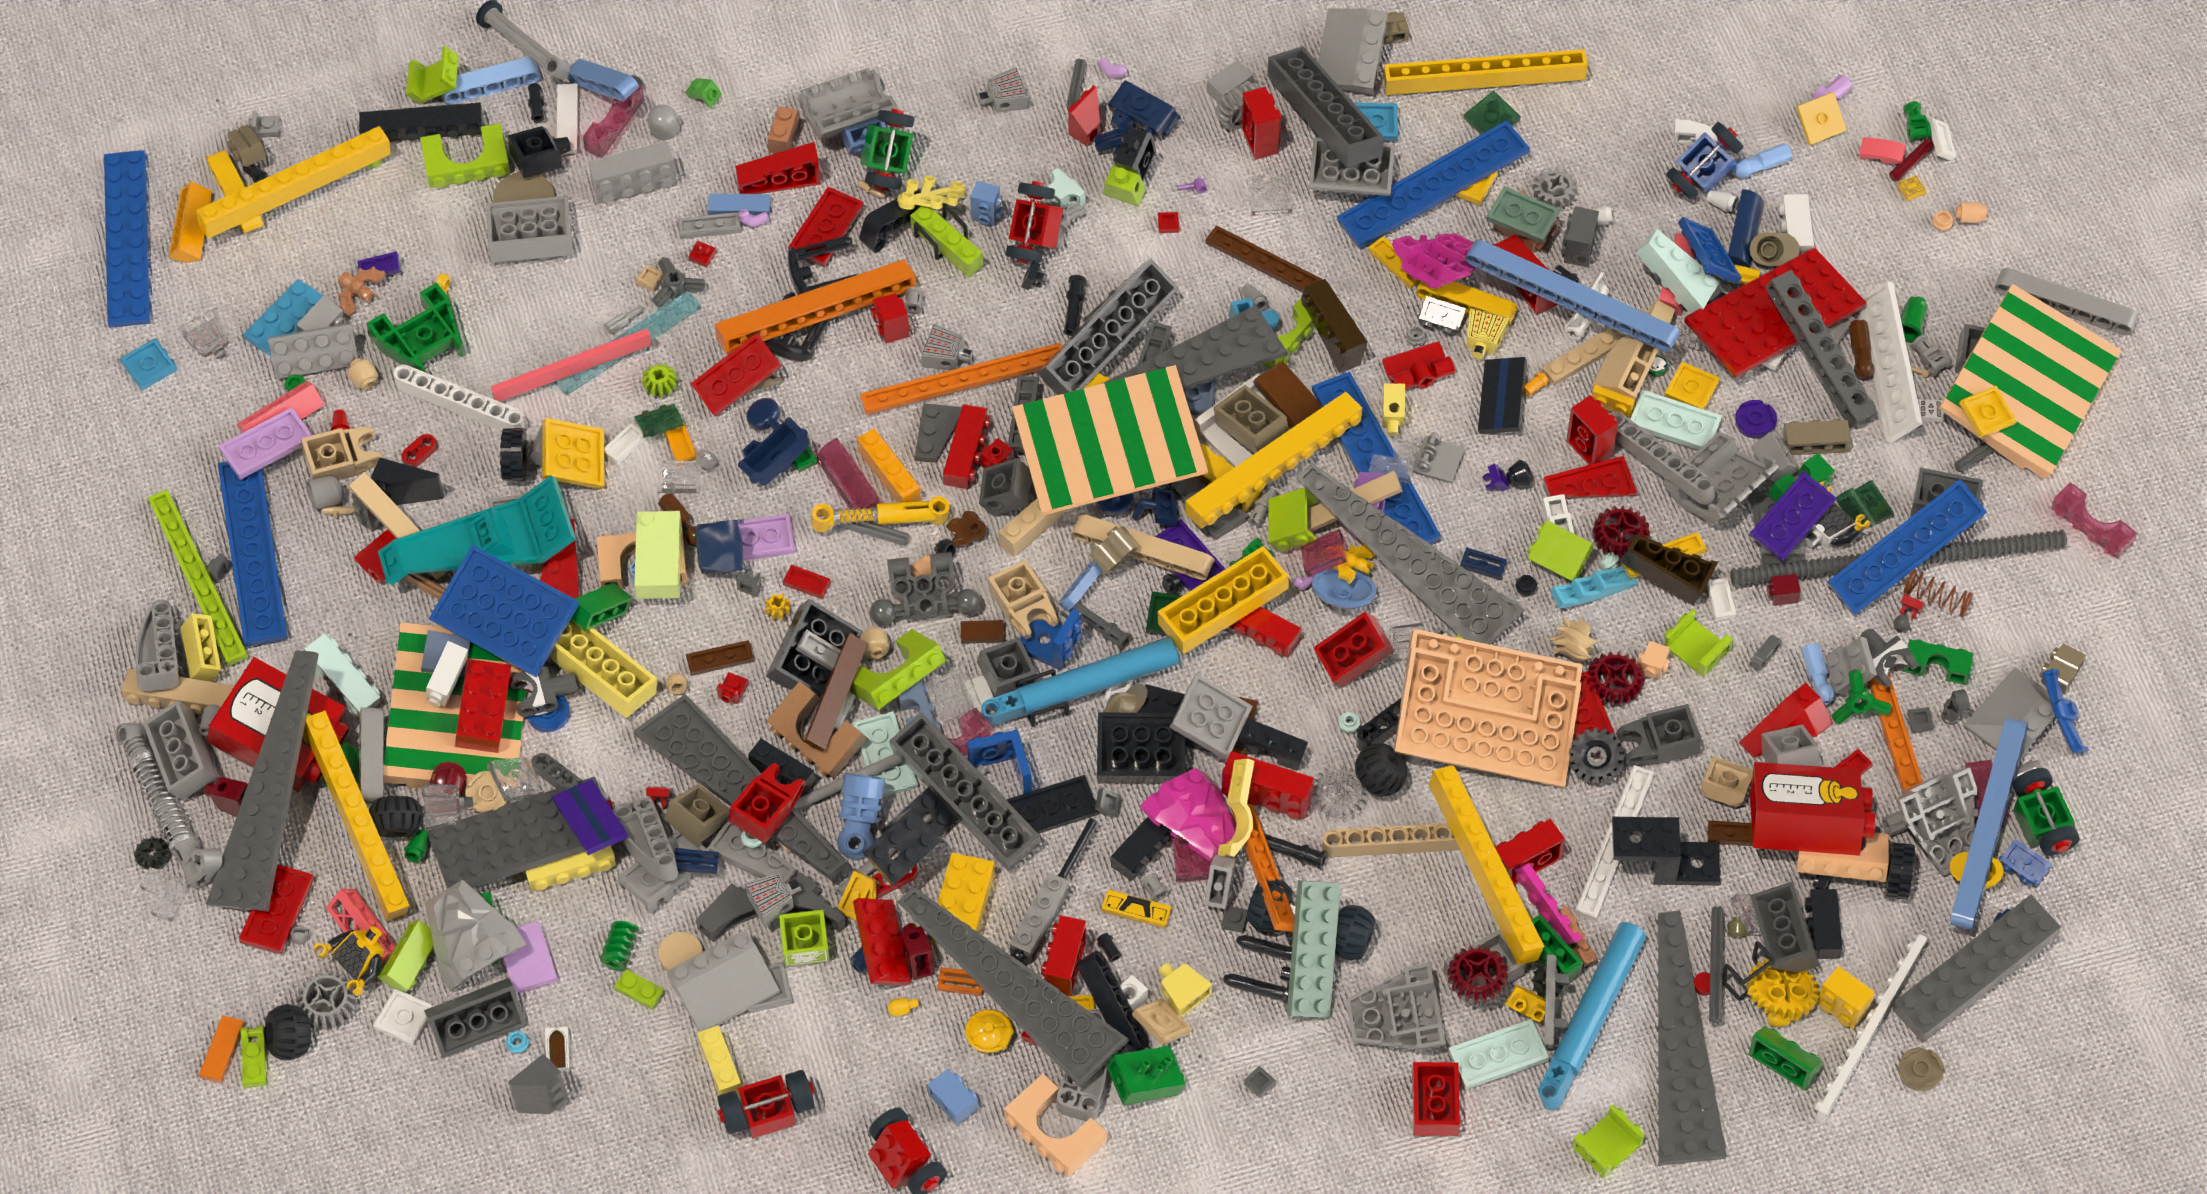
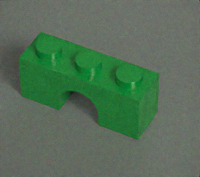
(1815, 467)
(1955, 661)

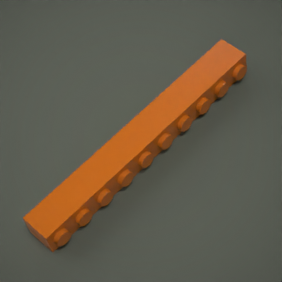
(815, 305)

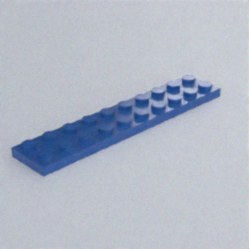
(1433, 184)
(126, 239)
(1369, 439)
(252, 557)

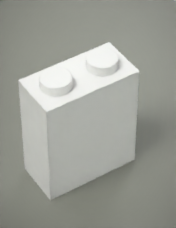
(446, 674)

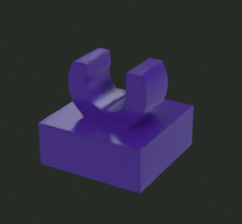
(1497, 478)

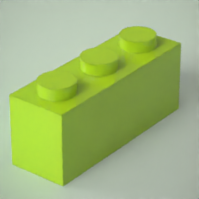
(408, 957)

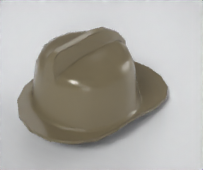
(1773, 248)
(1128, 701)

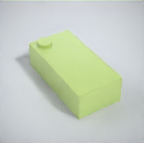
(658, 554)

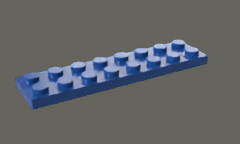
(1907, 547)

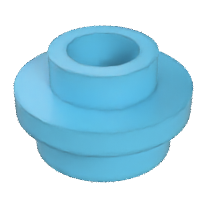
(517, 1036)

